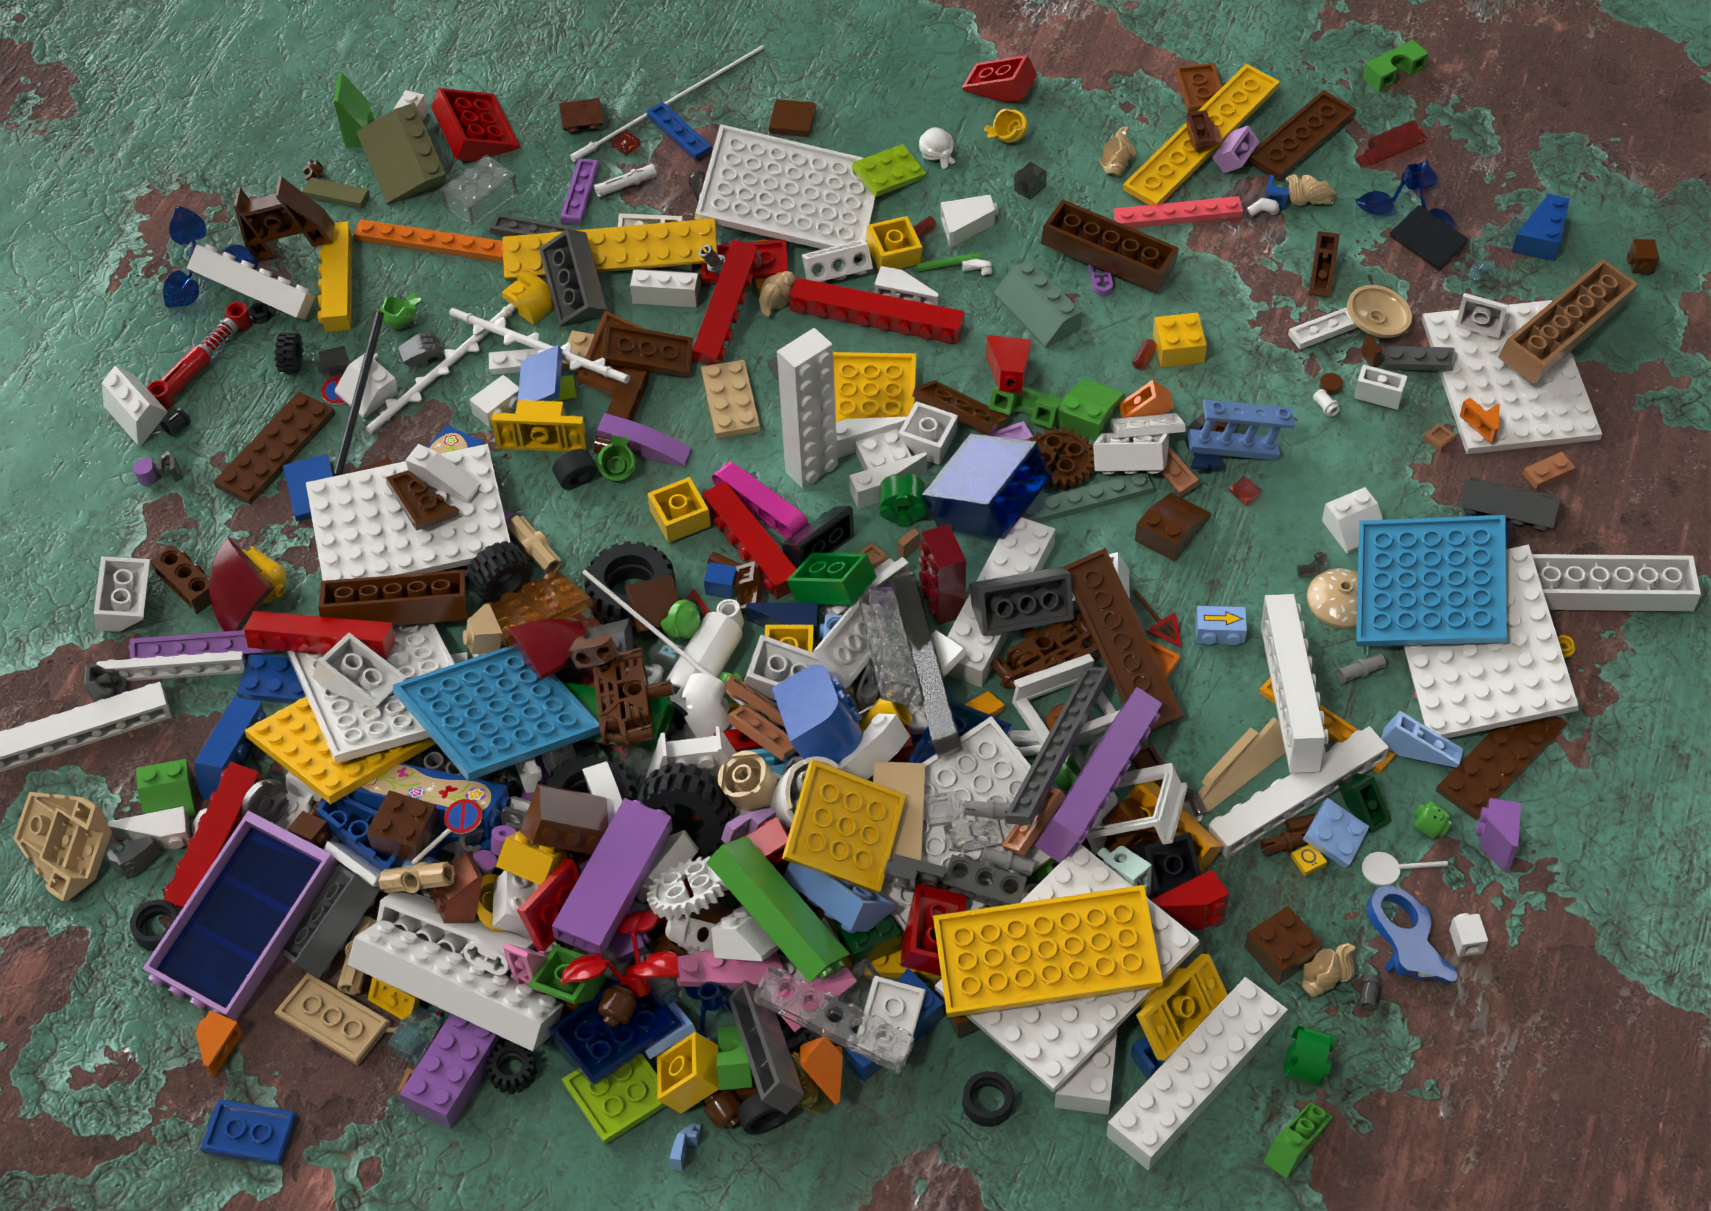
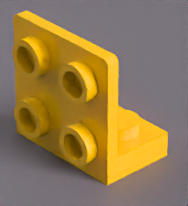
(392, 999)

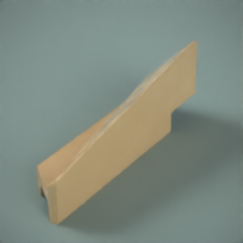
(1242, 763)

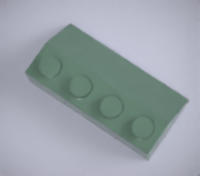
(1038, 304)

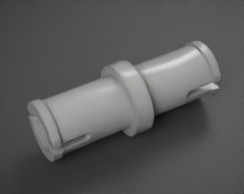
(1361, 668)
(985, 809)
(1008, 860)

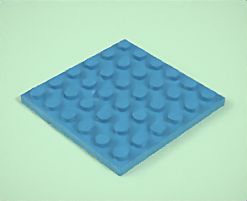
(1432, 581)
(495, 712)

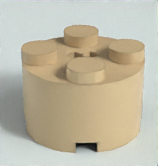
(747, 781)

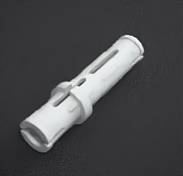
(625, 180)

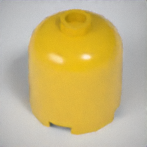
(271, 571)

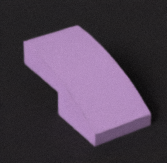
(746, 824)

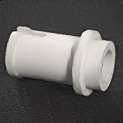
(1329, 406)

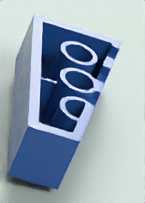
(227, 744)
(349, 823)
(930, 1014)

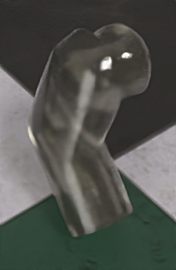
(1315, 568)
(1193, 798)

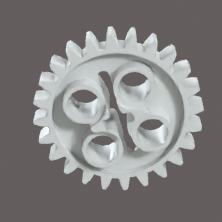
(670, 896)

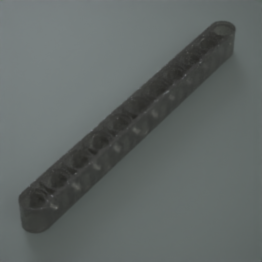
(927, 665)

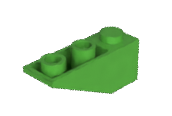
(1297, 1139)

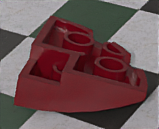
(236, 587)
(546, 643)

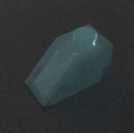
(414, 1034)

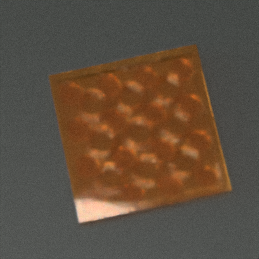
(540, 600)

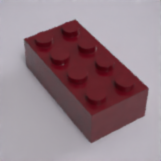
(942, 573)

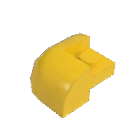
(530, 296)

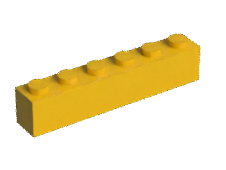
(336, 280)

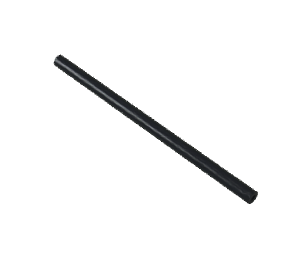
(358, 395)

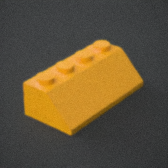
(1205, 845)

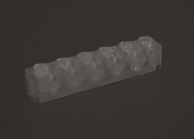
(888, 645)
(891, 1056)

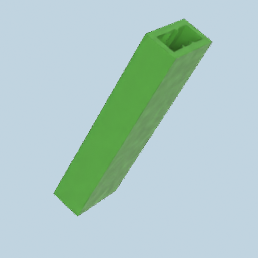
(778, 909)

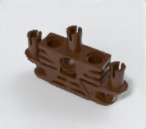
(1060, 645)
(627, 698)

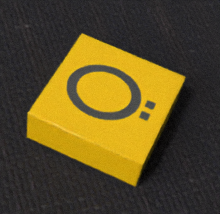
(1308, 859)

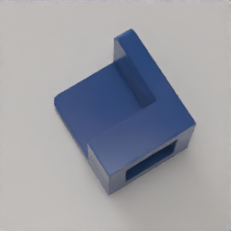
(1276, 193)
(720, 580)
(1145, 1057)

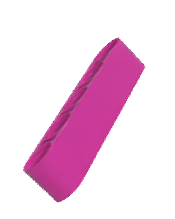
(762, 500)

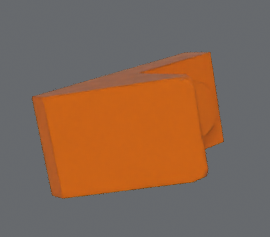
(1483, 421)

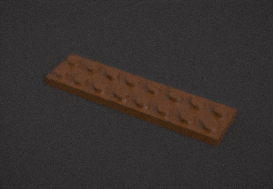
(1120, 634)

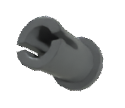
(1371, 986)

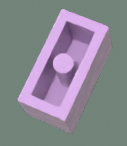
(1235, 149)

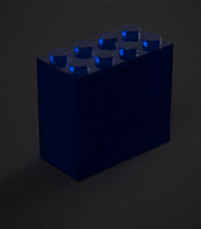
(987, 485)

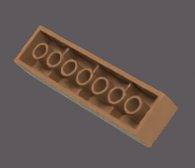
(1567, 321)

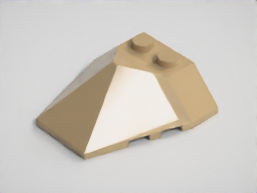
(63, 840)

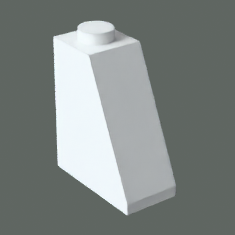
(967, 217)
(676, 849)

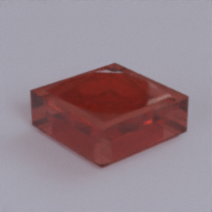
(625, 143)
(1245, 490)

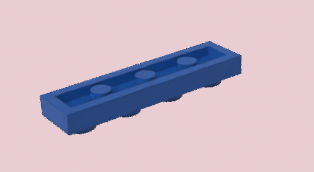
(679, 131)

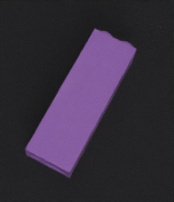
(612, 877)

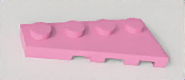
(703, 967)

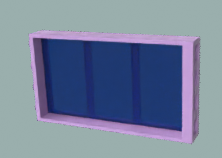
(240, 916)

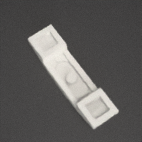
(602, 783)

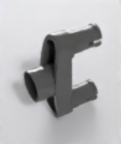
(868, 687)

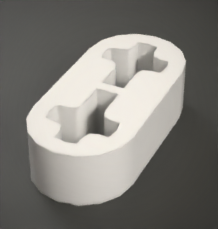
(488, 956)

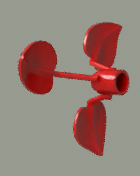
(657, 965)

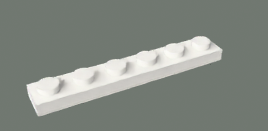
(176, 666)

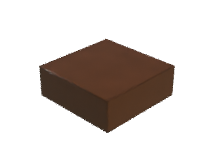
(1371, 351)

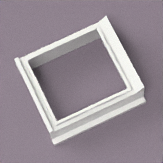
(1049, 681)
(1165, 814)

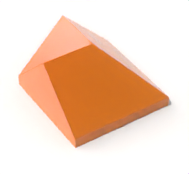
(823, 1065)

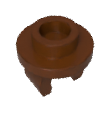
(313, 169)

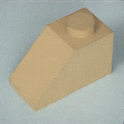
(483, 632)

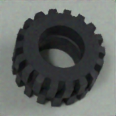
(499, 571)

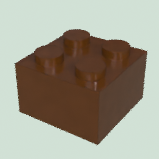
(403, 825)
(1282, 945)

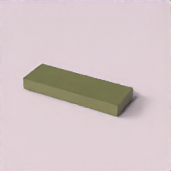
(336, 192)

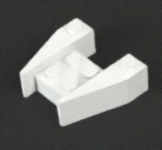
(879, 453)
(879, 743)
(703, 752)

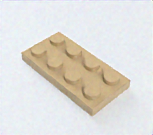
(730, 399)

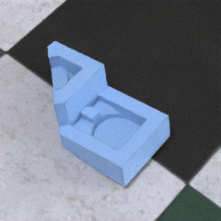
(687, 1137)

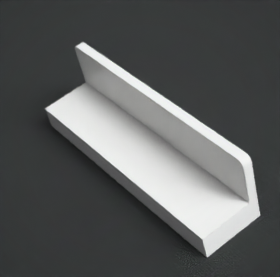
(884, 572)

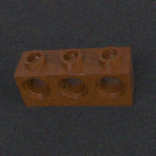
(183, 577)

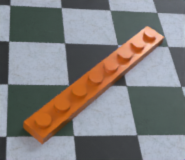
(429, 240)

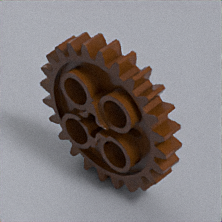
(1074, 464)

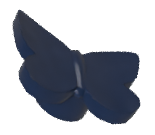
(1204, 461)

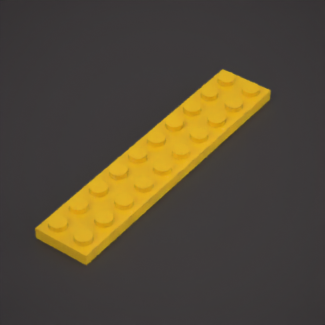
(1178, 158)
(620, 247)

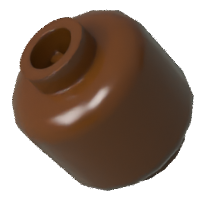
(617, 1006)
(722, 1108)

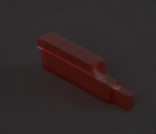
(1392, 143)

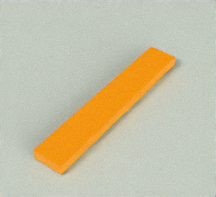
(1337, 728)

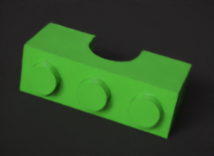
(1382, 70)
(1037, 404)
(732, 1061)

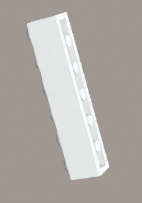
(251, 282)

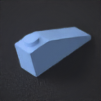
(1416, 741)

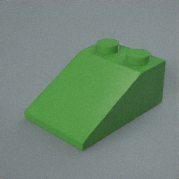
(352, 110)
(1088, 408)

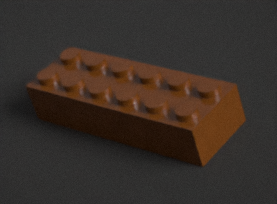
(1109, 245)
(397, 598)

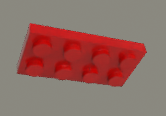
(772, 256)

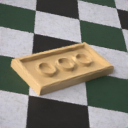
(909, 780)
(332, 1019)

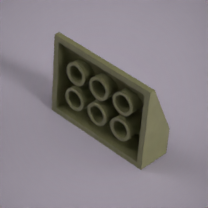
(401, 154)

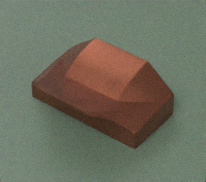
(1202, 130)

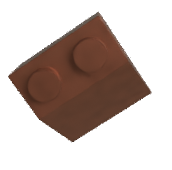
(581, 113)
(459, 900)

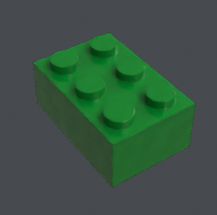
(832, 578)

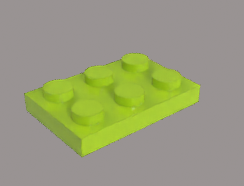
(888, 170)

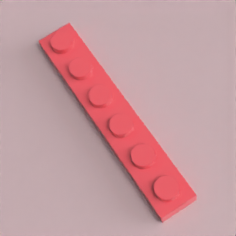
(1179, 212)

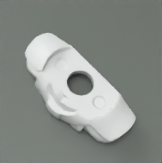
(685, 934)

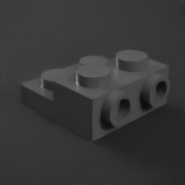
(905, 871)

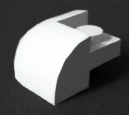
(705, 704)

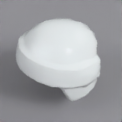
(937, 145)

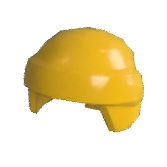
(1008, 126)

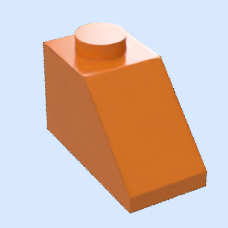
(1148, 400)
(216, 1040)

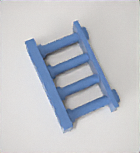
(1235, 444)

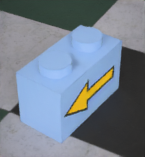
(1220, 625)

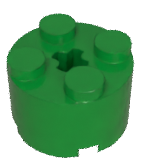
(902, 499)
(1308, 1056)

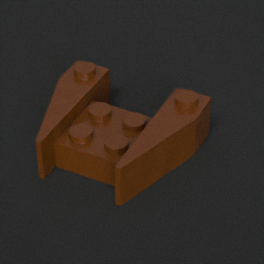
(280, 216)

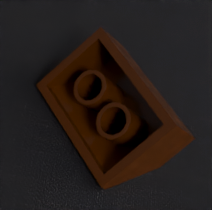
(565, 819)

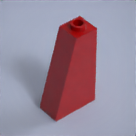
(1008, 361)

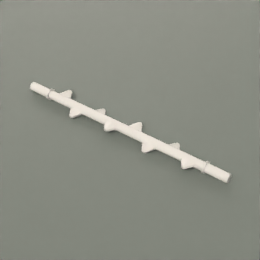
(532, 341)
(452, 356)

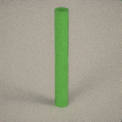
(941, 263)

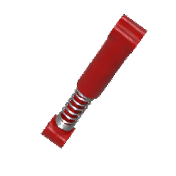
(165, 389)

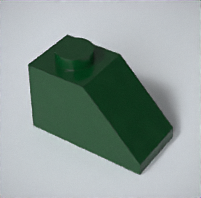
(1365, 800)

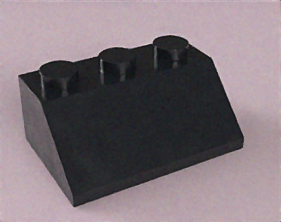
(821, 536)

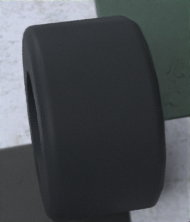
(574, 469)

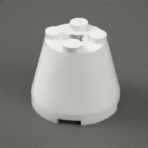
(789, 788)

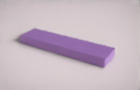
(579, 191)

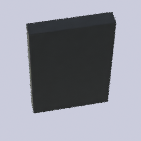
(1428, 237)

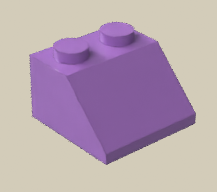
(1499, 831)

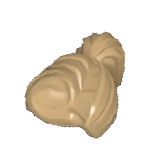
(1117, 153)
(1309, 190)
(776, 292)
(1328, 969)

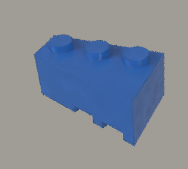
(1543, 230)

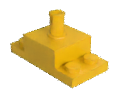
(539, 428)
(1181, 1005)

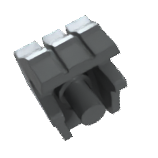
(420, 349)
(100, 684)
(135, 857)

